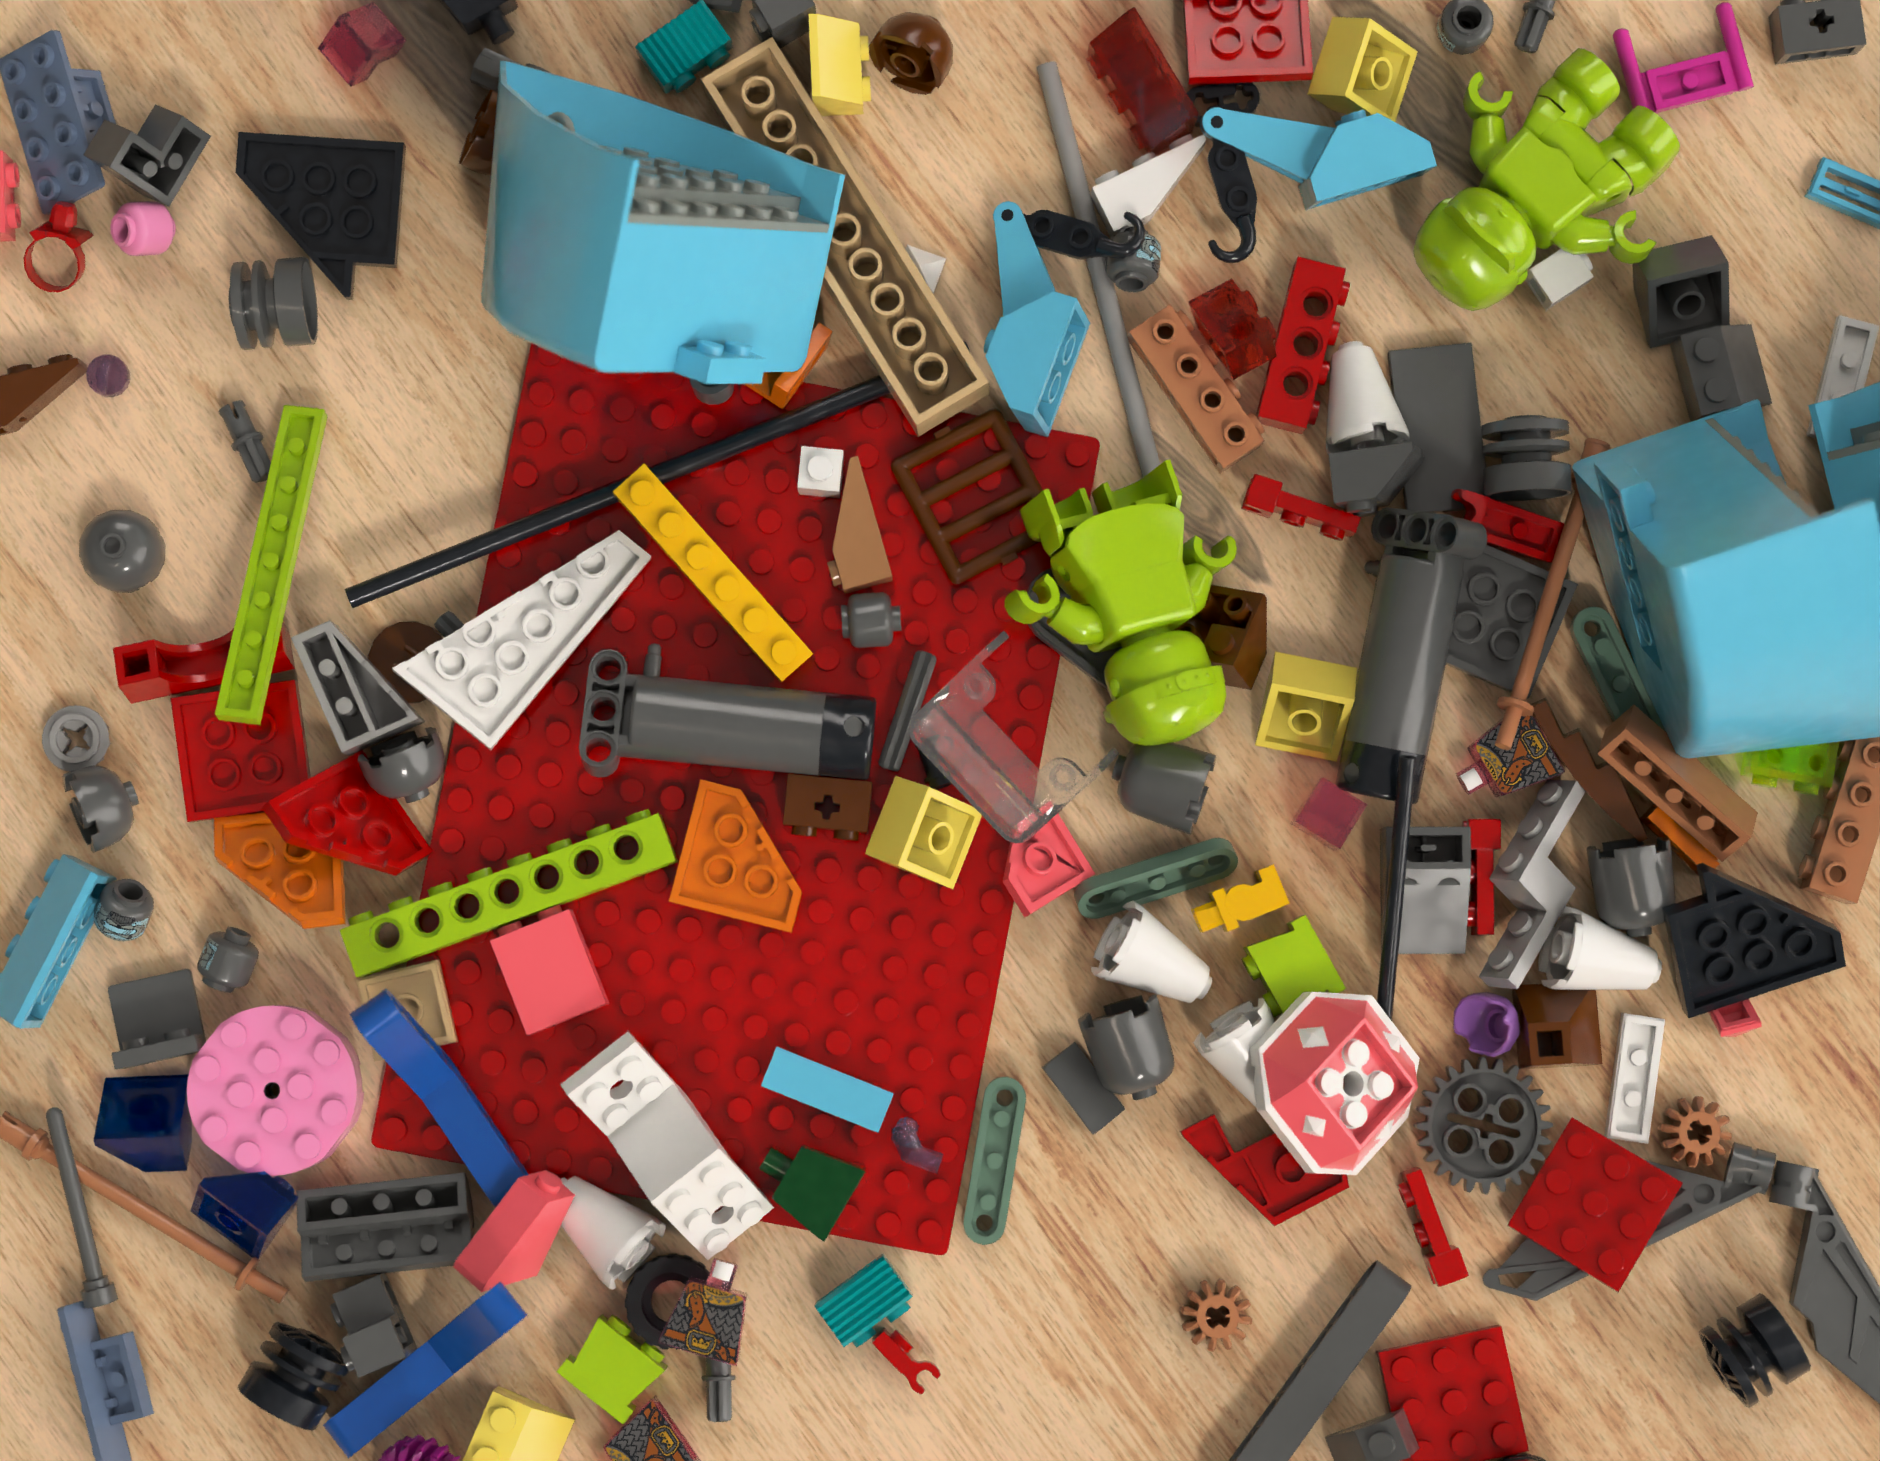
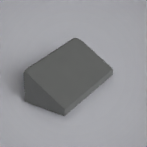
(1082, 1089)

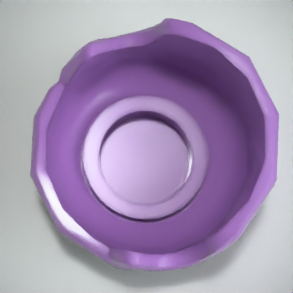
(1487, 1023)

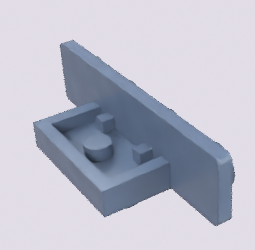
(107, 1381)

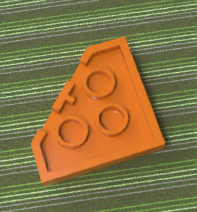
(733, 864)
(291, 878)

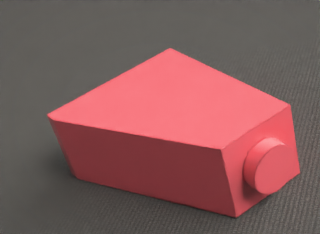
(516, 1233)

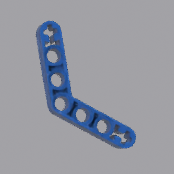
(443, 1090)
(425, 1369)

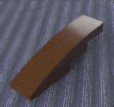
(1599, 780)

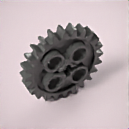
(1492, 1089)

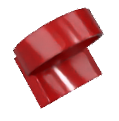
(60, 225)

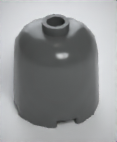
(1164, 783)
(1632, 883)
(1129, 1046)

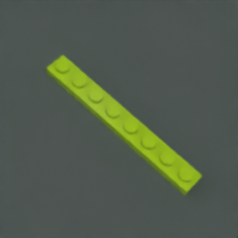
(271, 565)

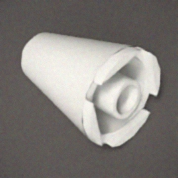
(1361, 403)
(1595, 956)
(1150, 958)
(1231, 1042)
(609, 1231)

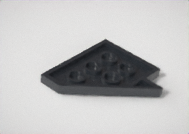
(330, 196)
(1743, 943)

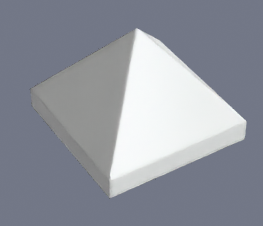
(928, 265)

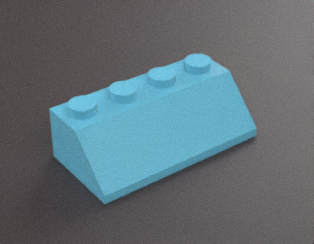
(50, 940)

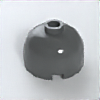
(122, 551)
(404, 765)
(101, 805)

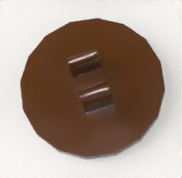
(397, 645)

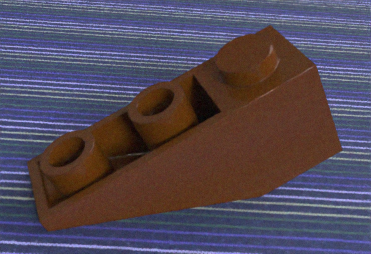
(29, 390)

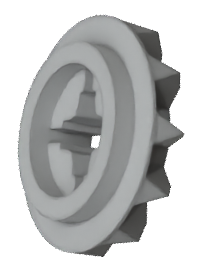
(56, 741)

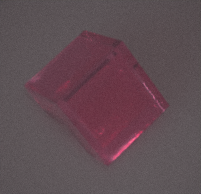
(360, 43)
(1328, 814)

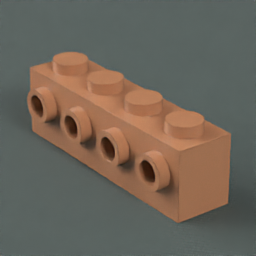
(1195, 388)
(1677, 784)
(1848, 827)

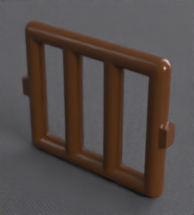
(922, 500)

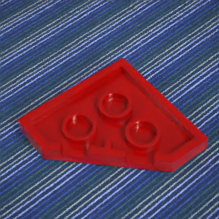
(348, 820)

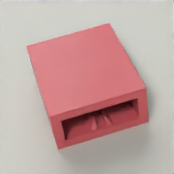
(548, 969)

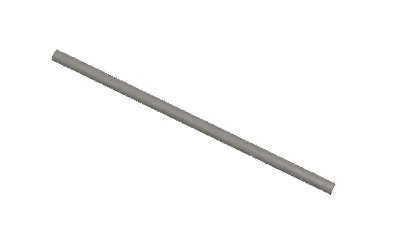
(1102, 284)

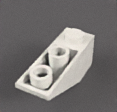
(1144, 186)

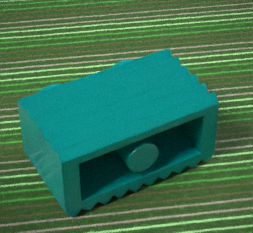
(685, 48)
(864, 1301)

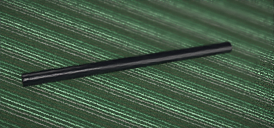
(1396, 883)

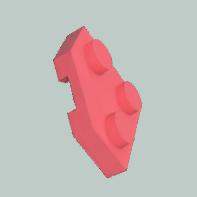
(1044, 867)

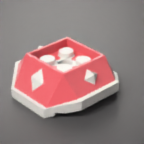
(1302, 1075)

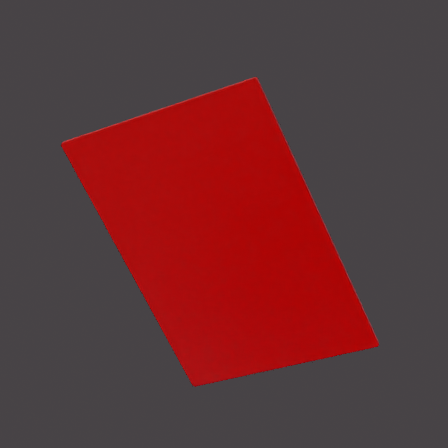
(880, 963)

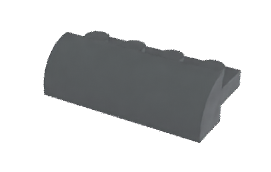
(384, 1226)

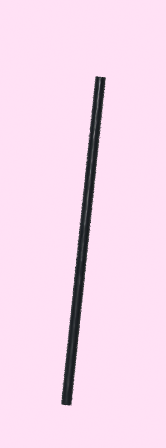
(603, 496)

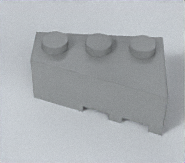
(351, 690)

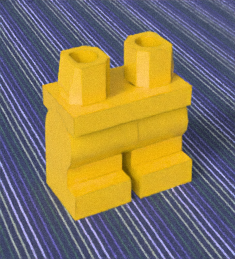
(1242, 902)

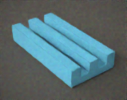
(1838, 204)

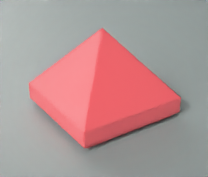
(1735, 1019)

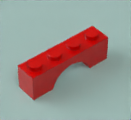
(162, 669)

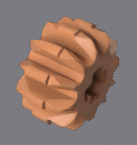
(1699, 1115)
(1216, 1300)

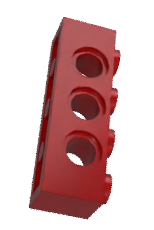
(1307, 281)

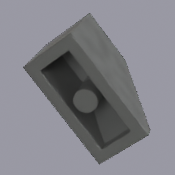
(1378, 1439)

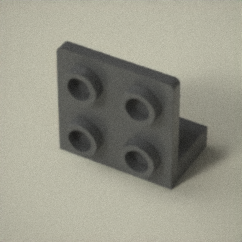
(156, 1019)

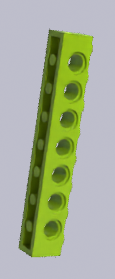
(371, 956)

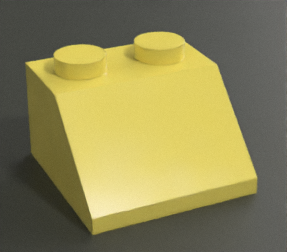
(836, 66)
(1362, 68)
(1306, 706)
(924, 832)
(518, 1430)

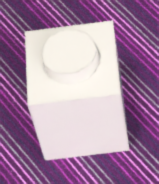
(1559, 277)
(820, 472)

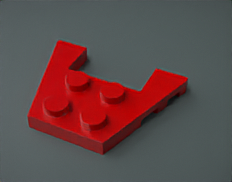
(1263, 1172)

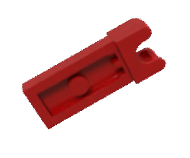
(1266, 497)
(1512, 526)
(1484, 841)
(1443, 1260)

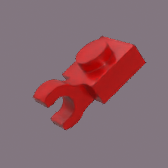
(896, 1350)

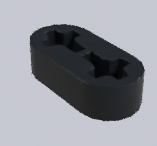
(1221, 92)

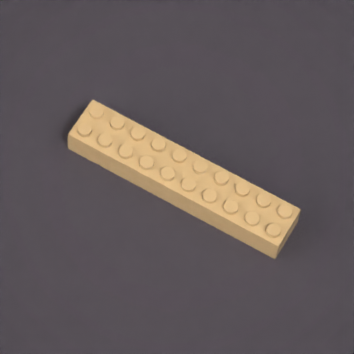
(866, 262)

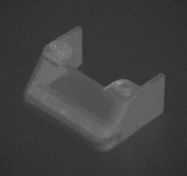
(987, 762)

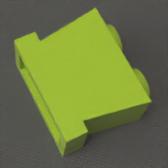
(1291, 965)
(613, 1367)

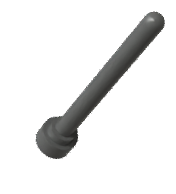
(97, 1288)

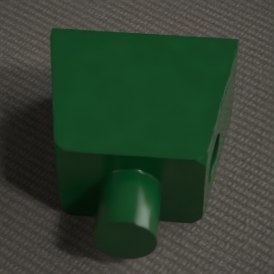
(812, 1186)

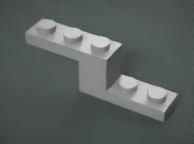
(1532, 883)

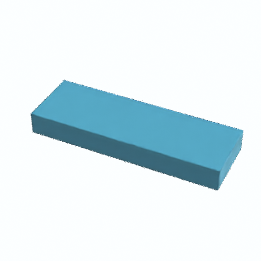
(827, 1089)

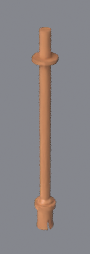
(1516, 704)
(36, 1145)

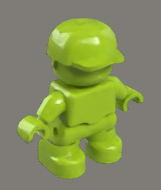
(1542, 185)
(1131, 594)

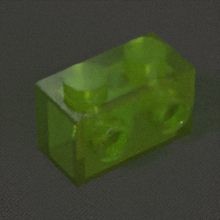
(1803, 766)

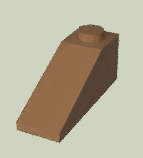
(857, 541)

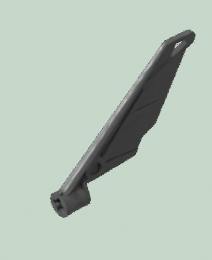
(1698, 1198)
(1832, 1280)

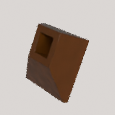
(1233, 633)
(1557, 1027)

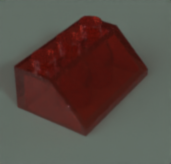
(1141, 83)

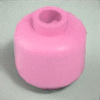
(143, 228)

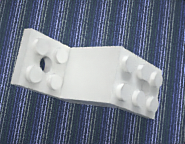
(667, 1146)

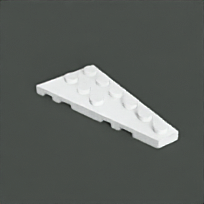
(510, 652)

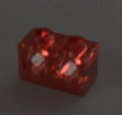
(1234, 328)

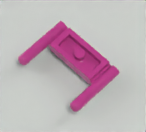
(1691, 79)

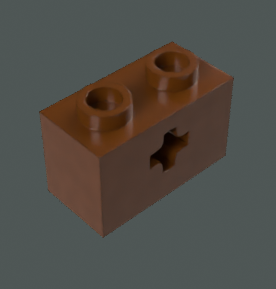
(806, 791)

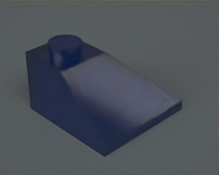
(146, 1122)
(245, 1208)

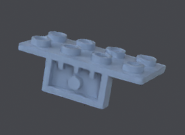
(56, 118)

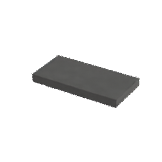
(1441, 410)

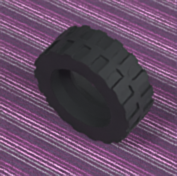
(645, 1281)

